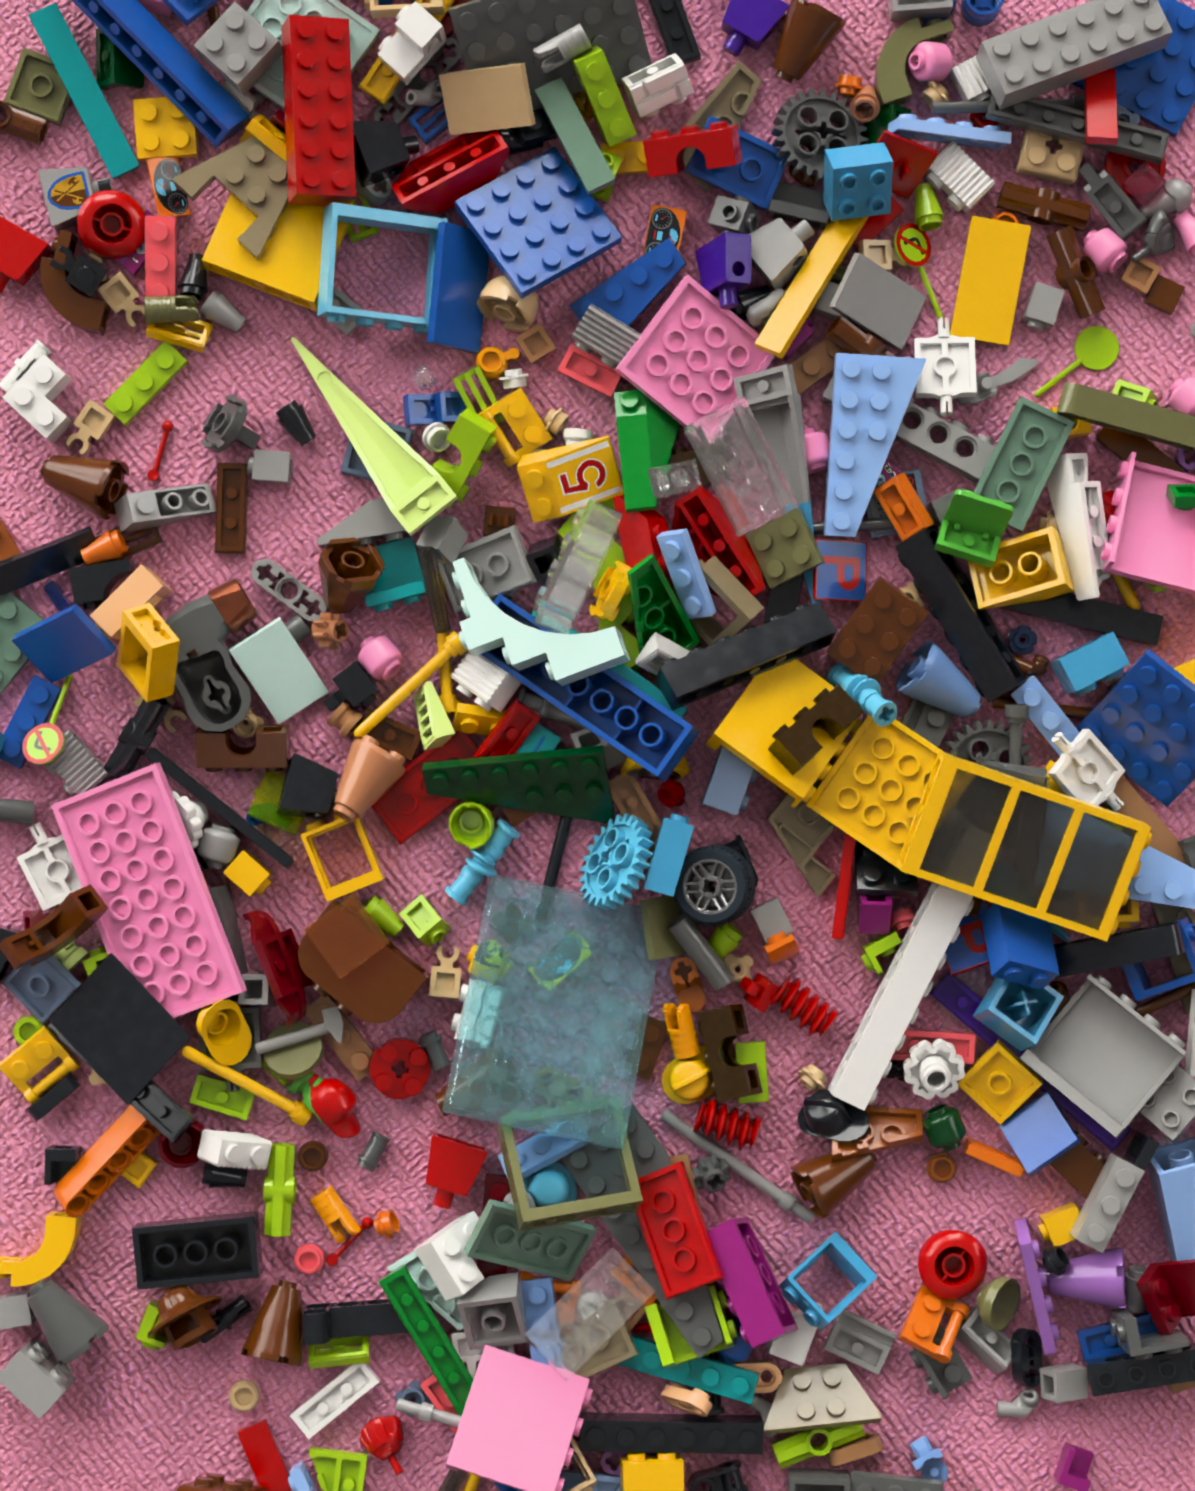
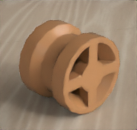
(345, 719)

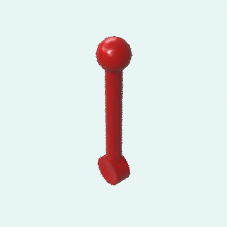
(153, 474)
(332, 1258)

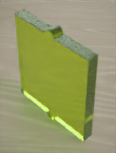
(266, 803)

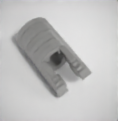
(570, 45)

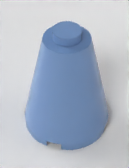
(938, 682)

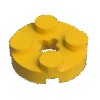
(610, 592)

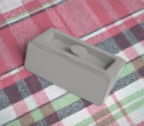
(986, 1344)

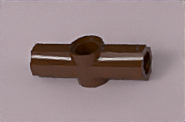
(23, 125)
(1043, 206)
(1075, 272)
(853, 340)

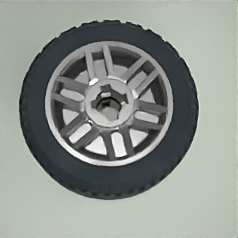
(733, 889)

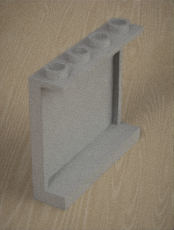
(1105, 1055)

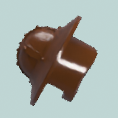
(184, 1316)

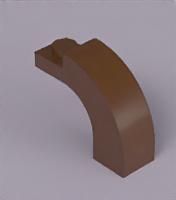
(79, 310)
(56, 930)

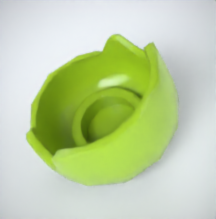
(471, 824)

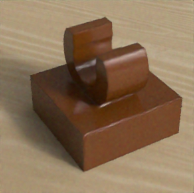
(498, 518)

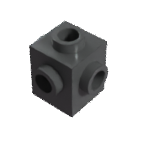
(733, 215)

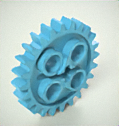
(616, 862)

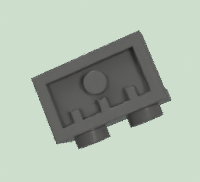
(942, 1376)

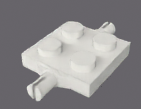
(948, 367)
(1087, 769)
(49, 869)

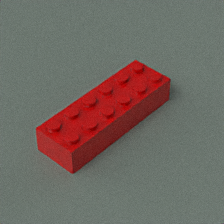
(318, 110)

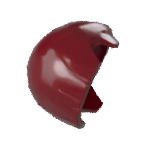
(185, 1151)

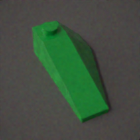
(645, 442)

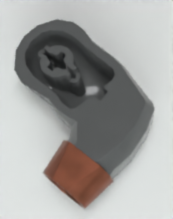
(205, 670)

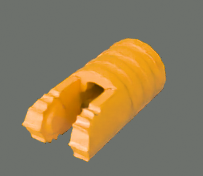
(681, 1030)
(332, 1208)

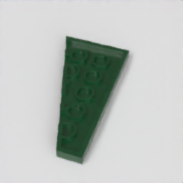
(548, 782)

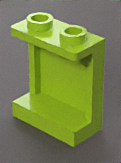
(671, 1343)

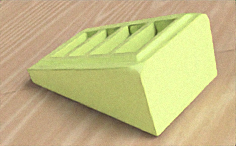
(432, 718)

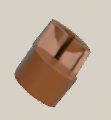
(684, 970)

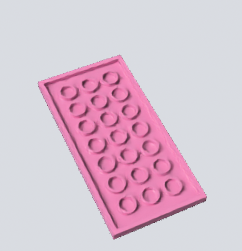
(159, 910)

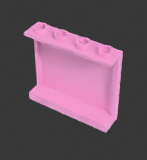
(1147, 534)
(519, 1422)

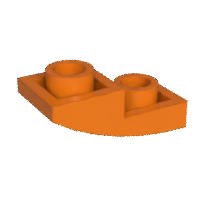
(781, 947)

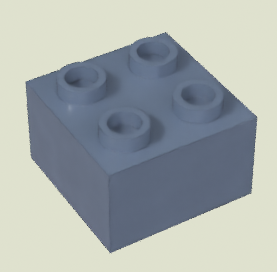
(729, 783)

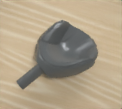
(1157, 237)

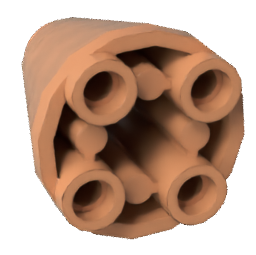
(366, 777)

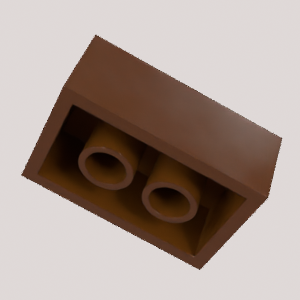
(878, 630)

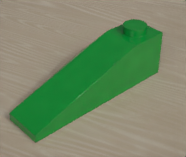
(657, 607)

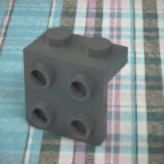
(1142, 1347)

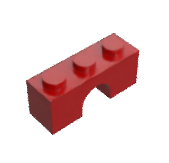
(718, 144)

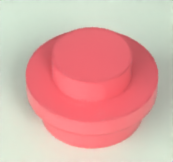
(902, 920)
(309, 1258)

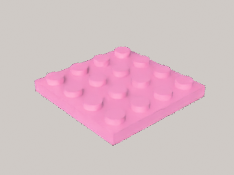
(692, 354)

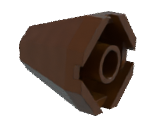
(348, 573)

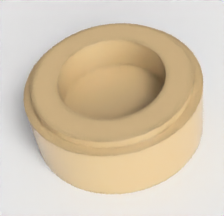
(244, 1395)

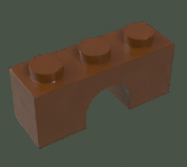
(218, 751)

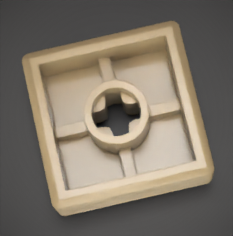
(1038, 162)

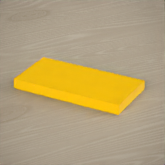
(990, 280)

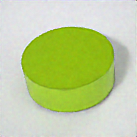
(26, 1028)

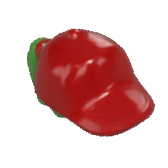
(330, 1101)

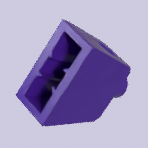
(751, 23)
(725, 266)

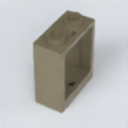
(733, 594)

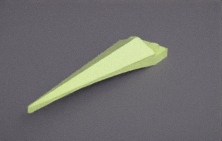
(402, 476)

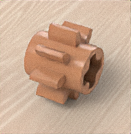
(330, 630)

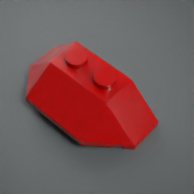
(451, 171)
(639, 535)
(715, 535)

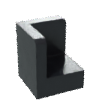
(59, 1161)

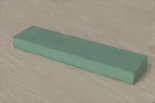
(575, 136)

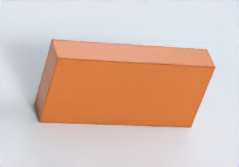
(993, 1156)

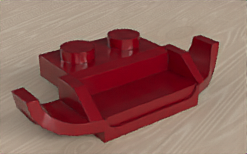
(280, 964)

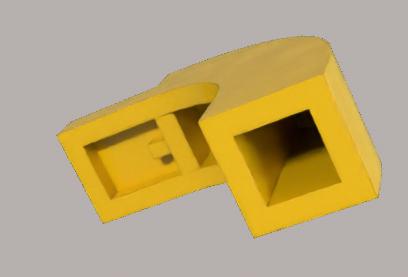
(58, 1244)

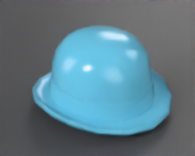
(551, 1185)

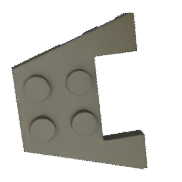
(254, 178)
(802, 834)

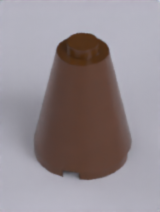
(804, 38)
(88, 481)
(828, 1182)
(278, 1326)

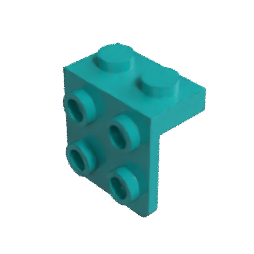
(400, 579)

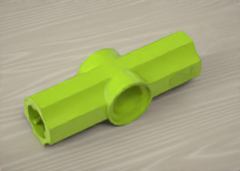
(279, 1190)
(798, 1445)

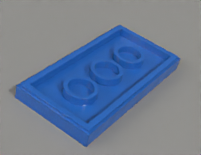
(456, 287)

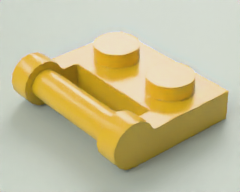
(523, 422)
(32, 1058)

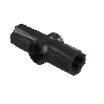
(136, 737)

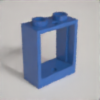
(1138, 977)

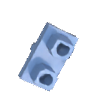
(929, 1460)

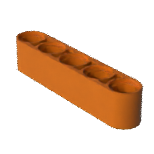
(104, 1162)

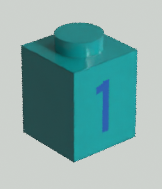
(539, 740)

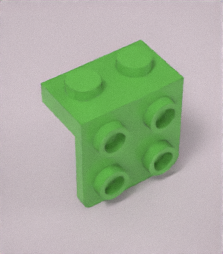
(973, 527)

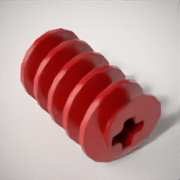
(804, 1007)
(727, 1123)

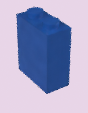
(1019, 947)

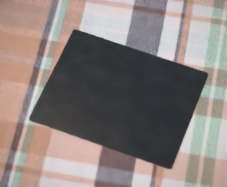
(119, 1028)

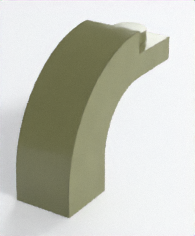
(890, 73)

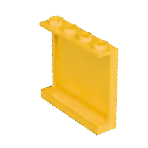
(289, 259)
(764, 708)

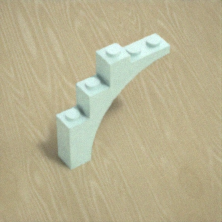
(569, 655)

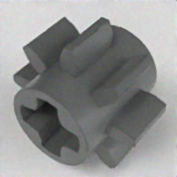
(711, 1174)

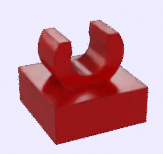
(760, 991)

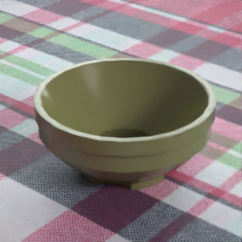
(999, 1302)

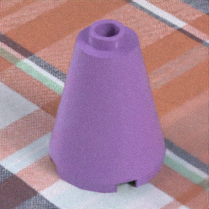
(1093, 1279)

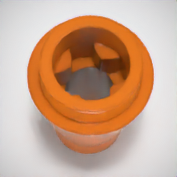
(105, 548)

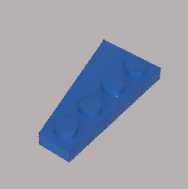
(635, 286)

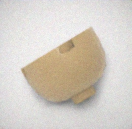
(502, 301)

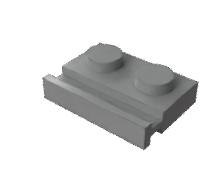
(860, 1341)

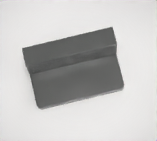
(798, 203)

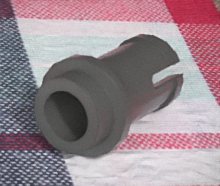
(434, 1050)
(373, 1151)

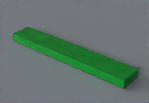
(428, 1336)

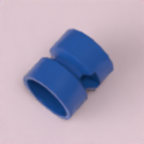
(980, 12)

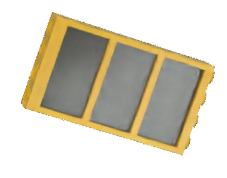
(1024, 846)

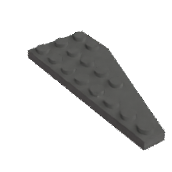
(599, 1174)

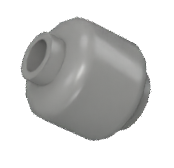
(218, 845)

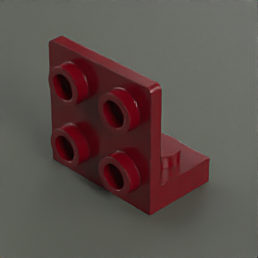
(1168, 1292)

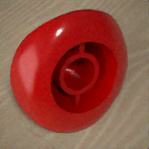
(111, 224)
(952, 1264)

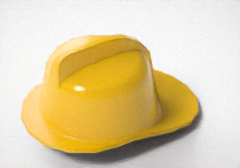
(224, 1032)
(688, 1079)

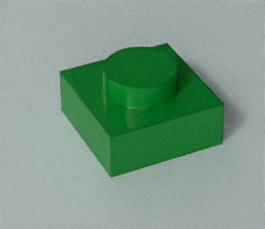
(1181, 496)

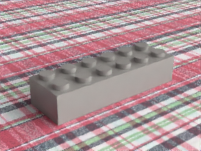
(1070, 47)

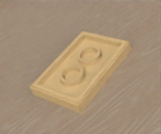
(487, 99)

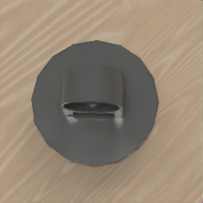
(226, 425)

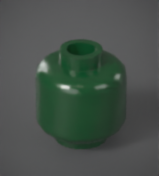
(944, 1127)

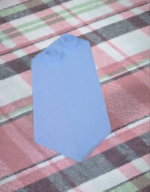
(1174, 1190)

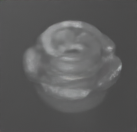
(424, 377)

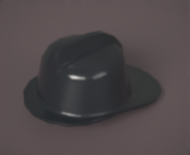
(832, 1118)

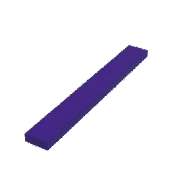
(964, 1002)

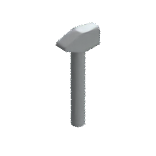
(332, 1024)

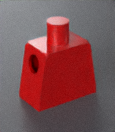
(19, 254)
(453, 1167)

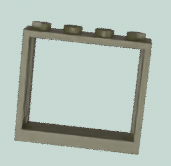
(567, 1211)

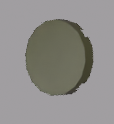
(297, 1059)

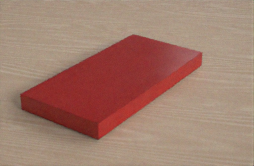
(406, 804)
(676, 1232)

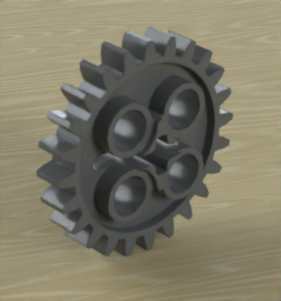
(818, 134)
(992, 739)

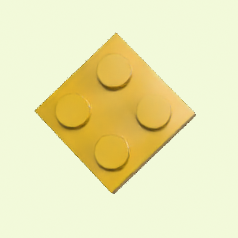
(163, 130)
(999, 1082)

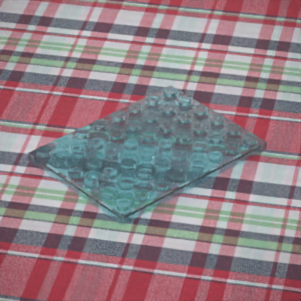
(552, 1015)

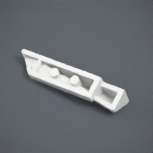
(1080, 522)

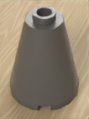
(64, 1321)

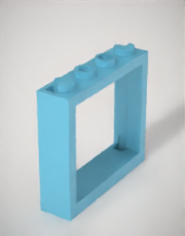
(379, 218)

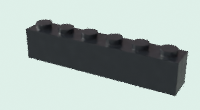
(956, 607)
(745, 655)
(671, 1433)

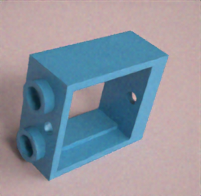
(668, 855)
(847, 1261)

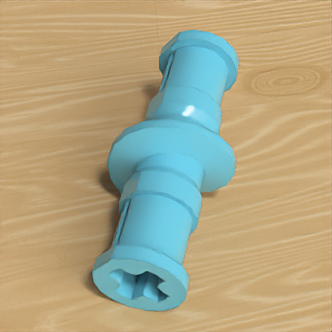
(865, 693)
(482, 863)

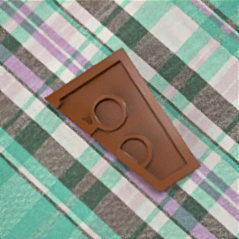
(886, 1130)

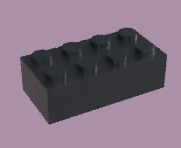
(197, 1250)

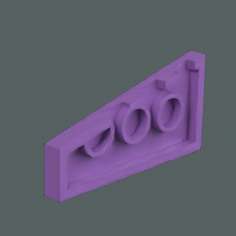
(1036, 1280)

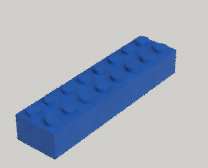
(607, 707)

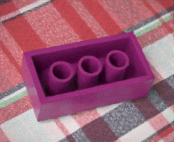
(750, 1284)

